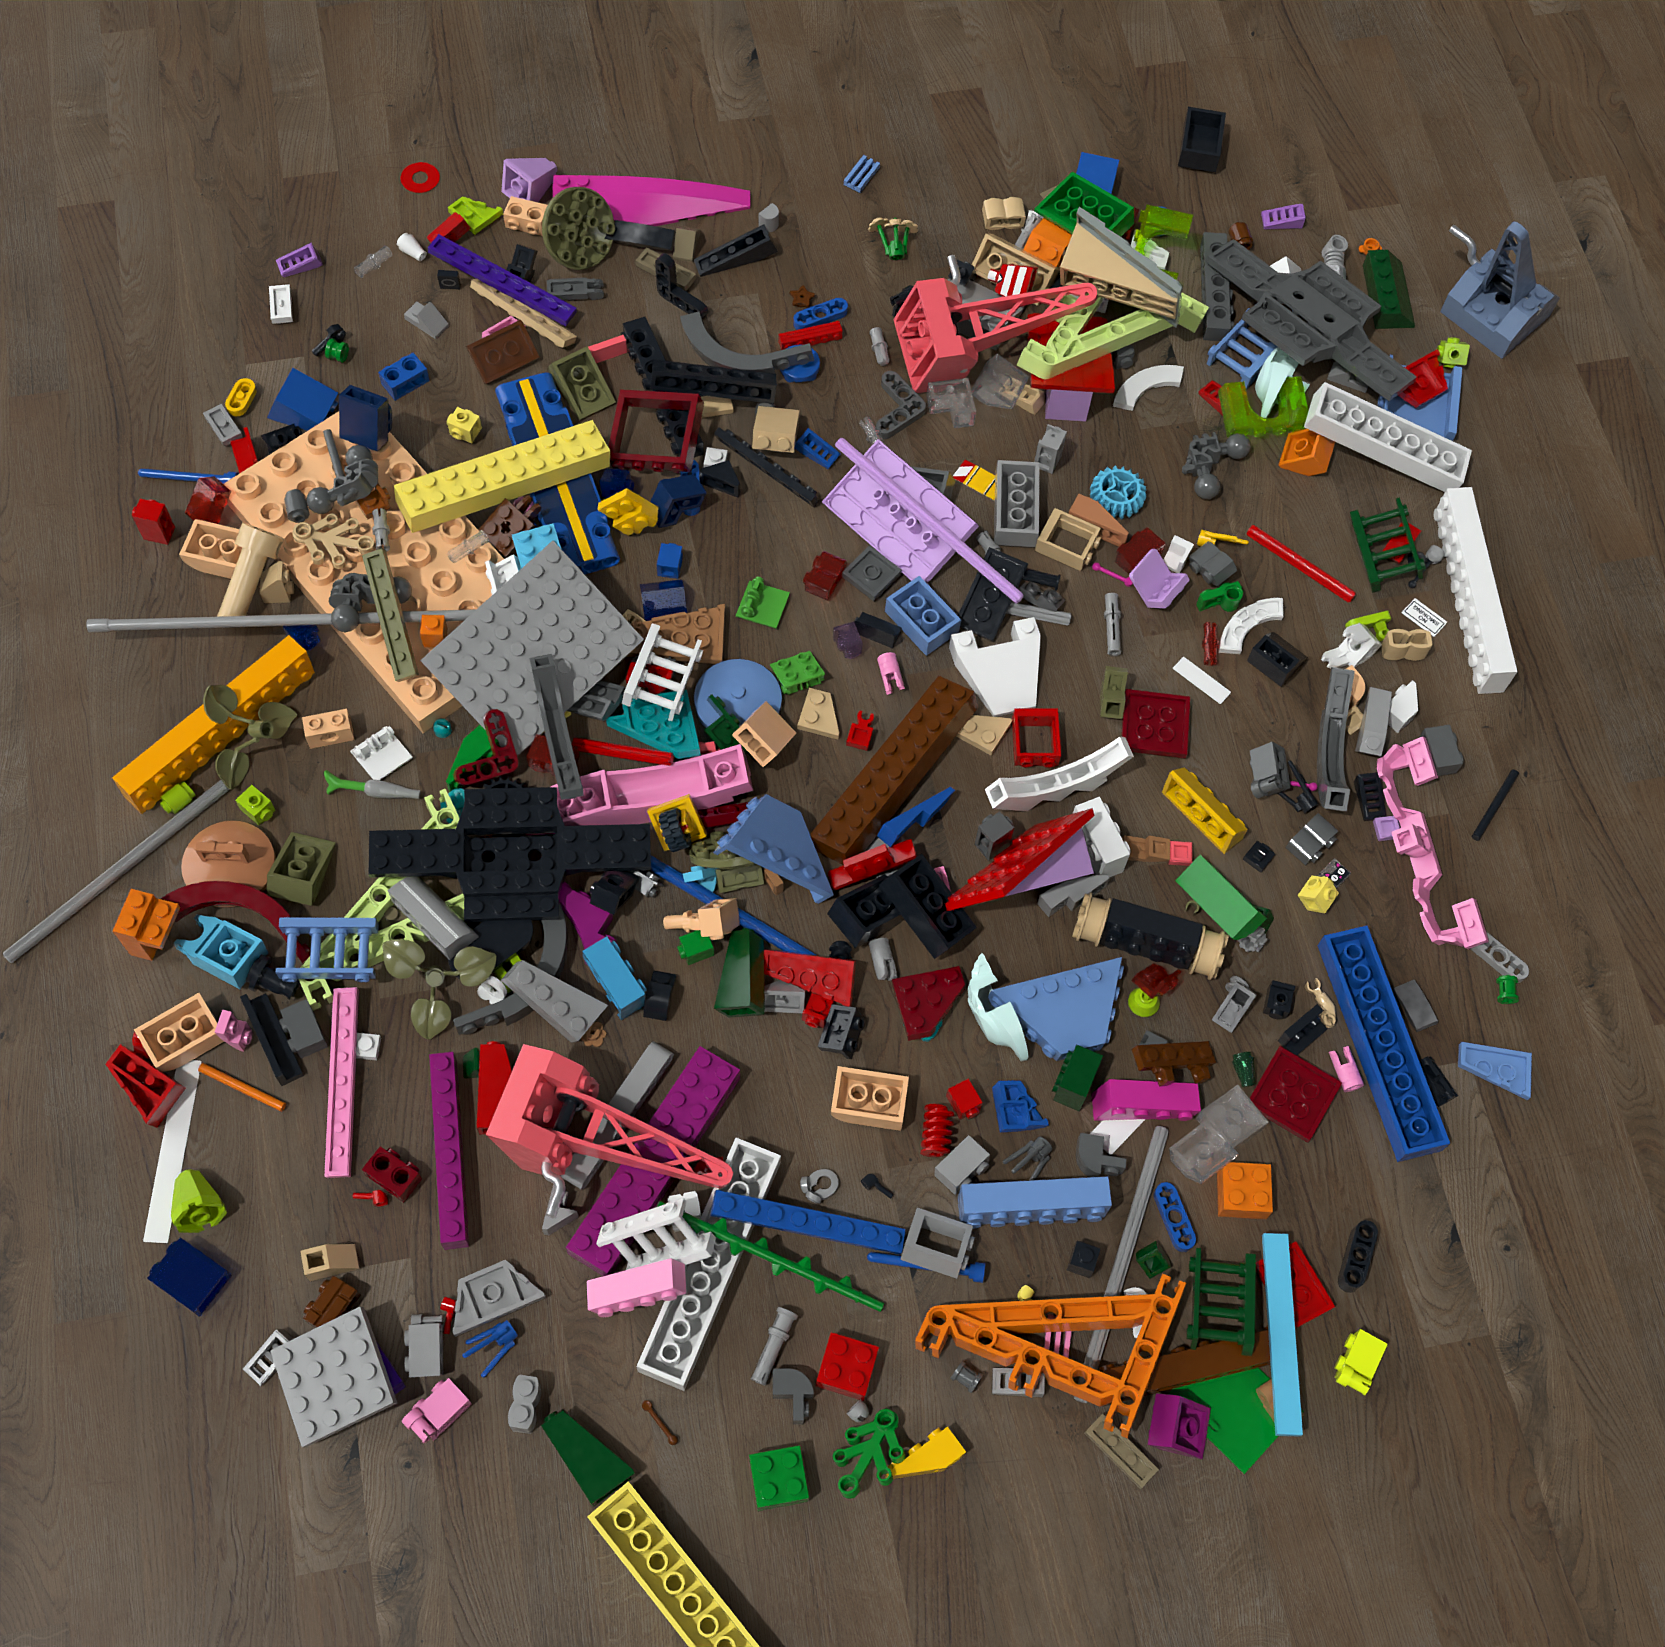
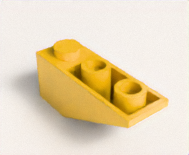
(932, 1457)

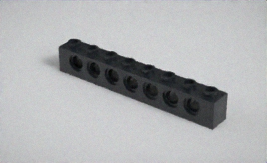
(643, 350)

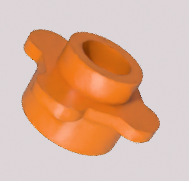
(1369, 244)

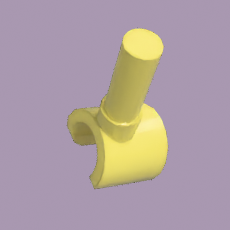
(1025, 1293)

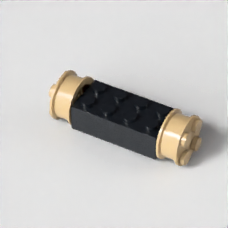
(1150, 935)

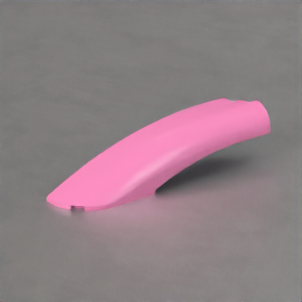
(627, 794)

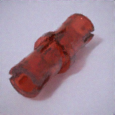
(1210, 644)

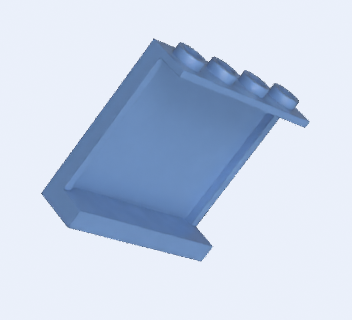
(1436, 415)

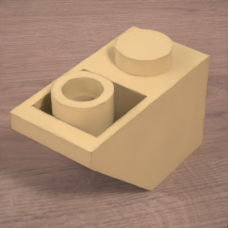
(276, 584)
(329, 1260)

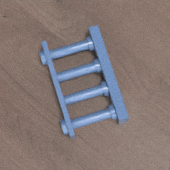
(1248, 374)
(318, 927)

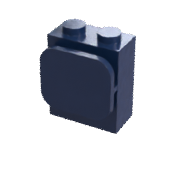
(364, 418)

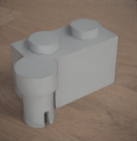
(425, 1346)

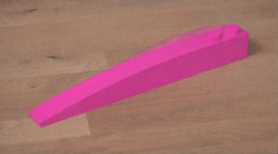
(657, 199)

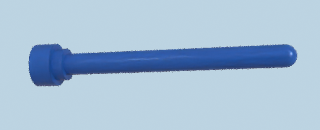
(186, 476)
(974, 1271)

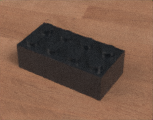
(921, 901)

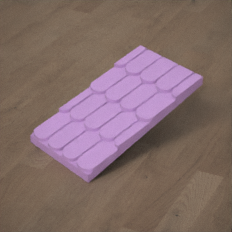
(890, 525)

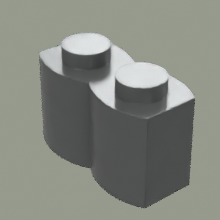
(1212, 564)
(1312, 839)

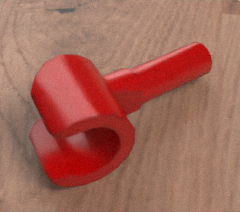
(378, 1196)
(449, 1306)

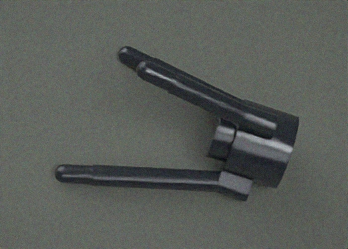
(1306, 800)

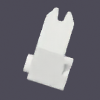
(1355, 649)

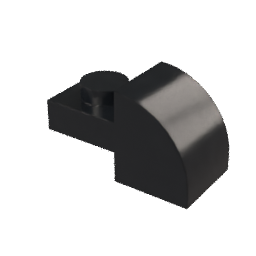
(523, 262)
(659, 995)

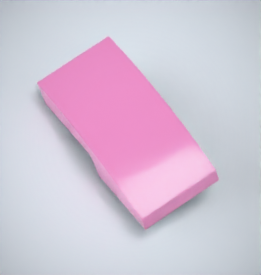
(233, 1031)

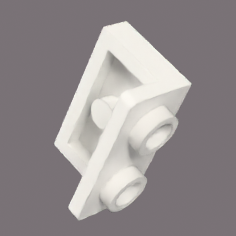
(502, 571)

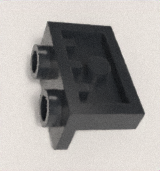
(842, 1030)
(1303, 1031)

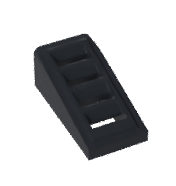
(1365, 783)

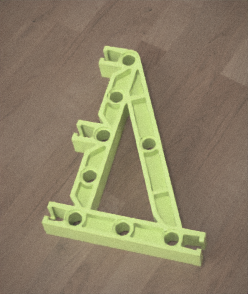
(1071, 349)
(369, 908)

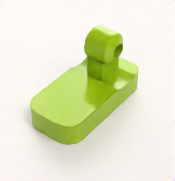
(1375, 620)

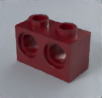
(388, 1178)

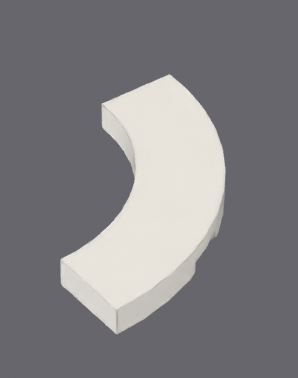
(1143, 380)
(1245, 620)

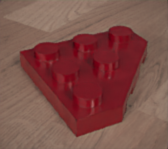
(927, 999)

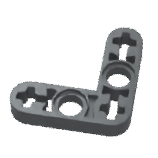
(905, 405)

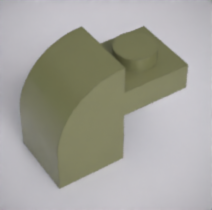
(1113, 692)

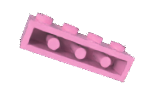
(636, 1287)

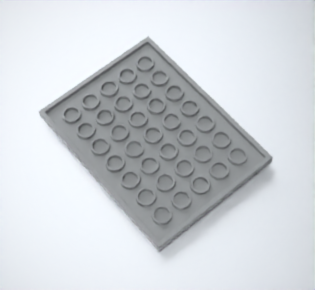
(534, 614)

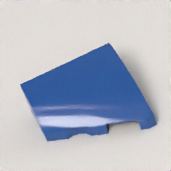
(1015, 1108)

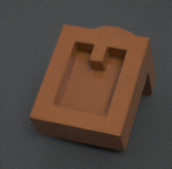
(375, 500)

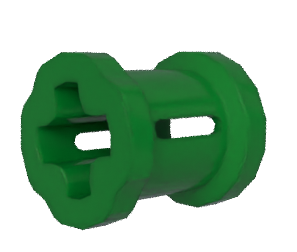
(1507, 989)

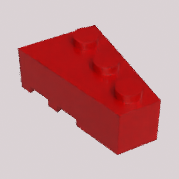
(146, 1086)

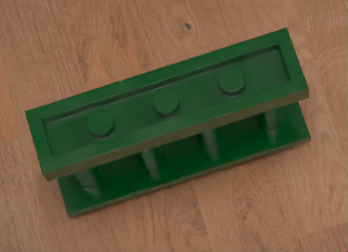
(1372, 558)
(1244, 1292)

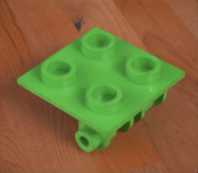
(762, 603)
(798, 670)

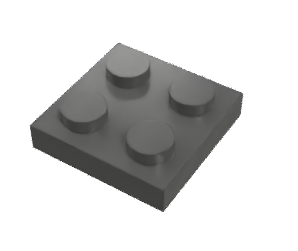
(871, 573)

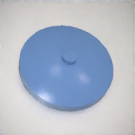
(740, 685)

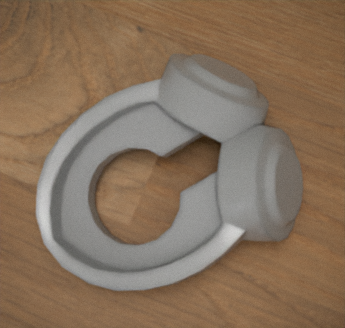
(821, 1194)

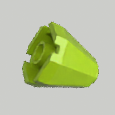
(195, 1203)

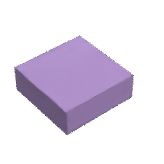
(1385, 826)

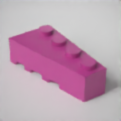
(1145, 1100)

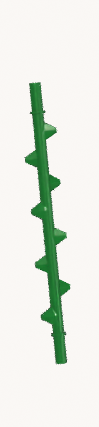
(780, 1263)

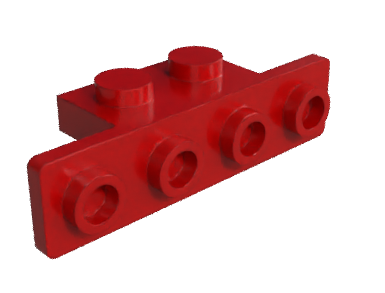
(871, 863)

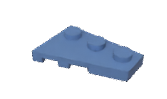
(1498, 1066)

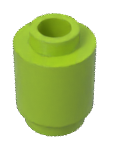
(177, 798)

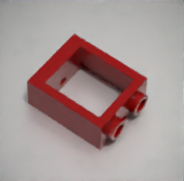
(1036, 717)

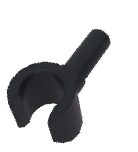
(871, 1180)

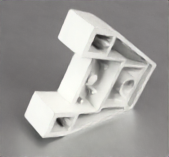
(1002, 673)

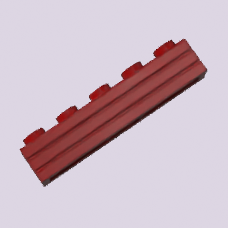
(812, 335)

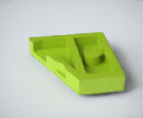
(475, 213)

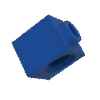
(669, 560)

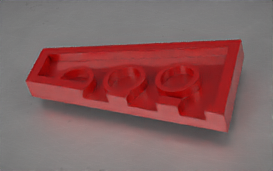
(819, 974)

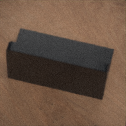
(877, 629)

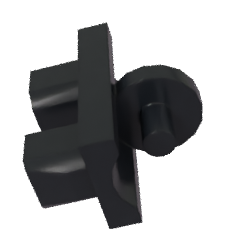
(281, 437)

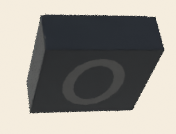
(448, 279)

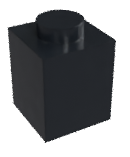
(1083, 1259)

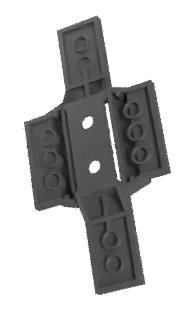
(1324, 296)

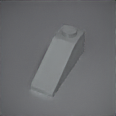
(1374, 722)

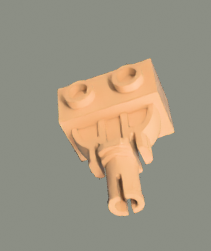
(712, 919)

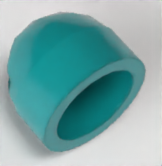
(441, 731)

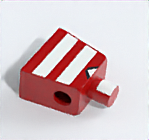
(1013, 279)

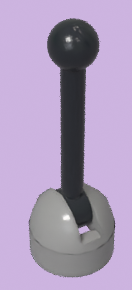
(1434, 555)

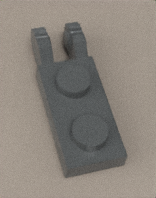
(575, 288)

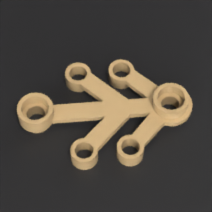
(331, 539)

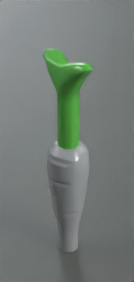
(372, 788)

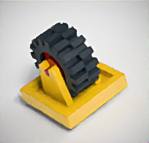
(677, 823)

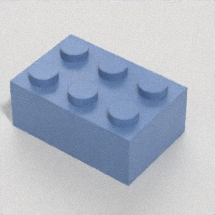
(922, 615)

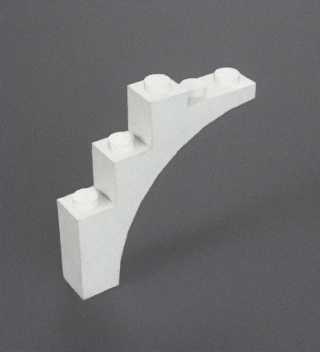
(1055, 785)

